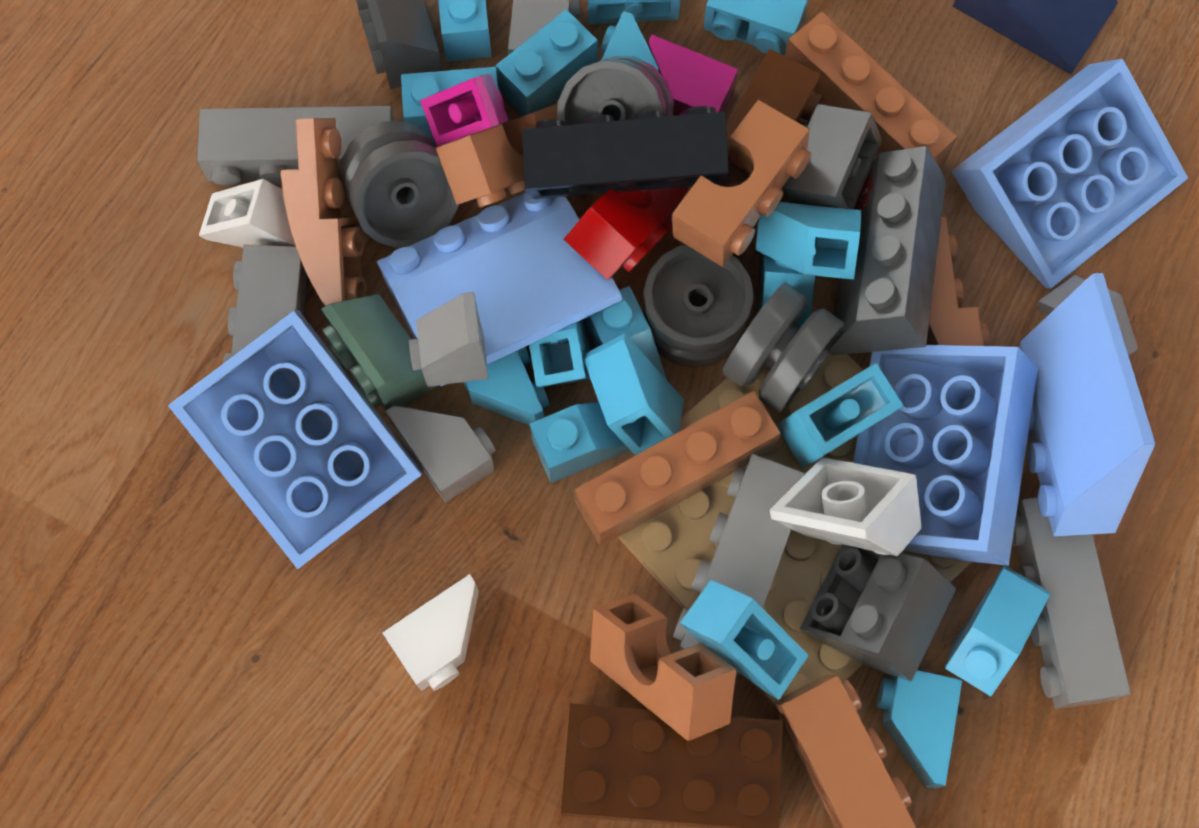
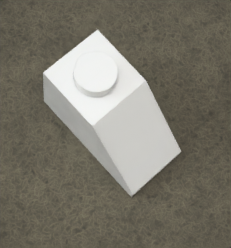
(248, 216)
(436, 635)

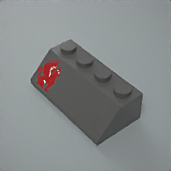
(896, 255)

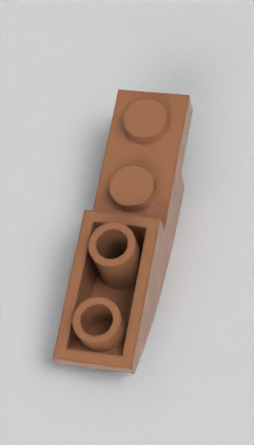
(312, 198)
(947, 320)

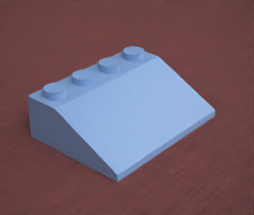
(1072, 171)
(515, 265)
(1086, 415)
(296, 438)
(962, 440)

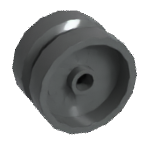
(618, 82)
(397, 184)
(696, 306)
(776, 343)

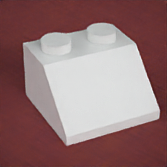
(853, 506)

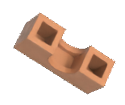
(489, 160)
(722, 218)
(684, 689)

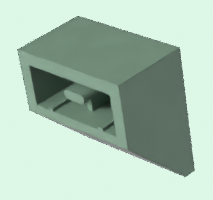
(375, 343)

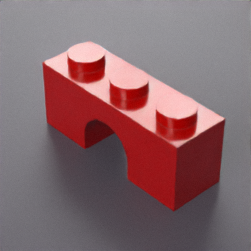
(624, 227)

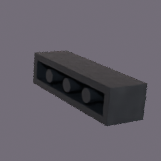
(626, 153)

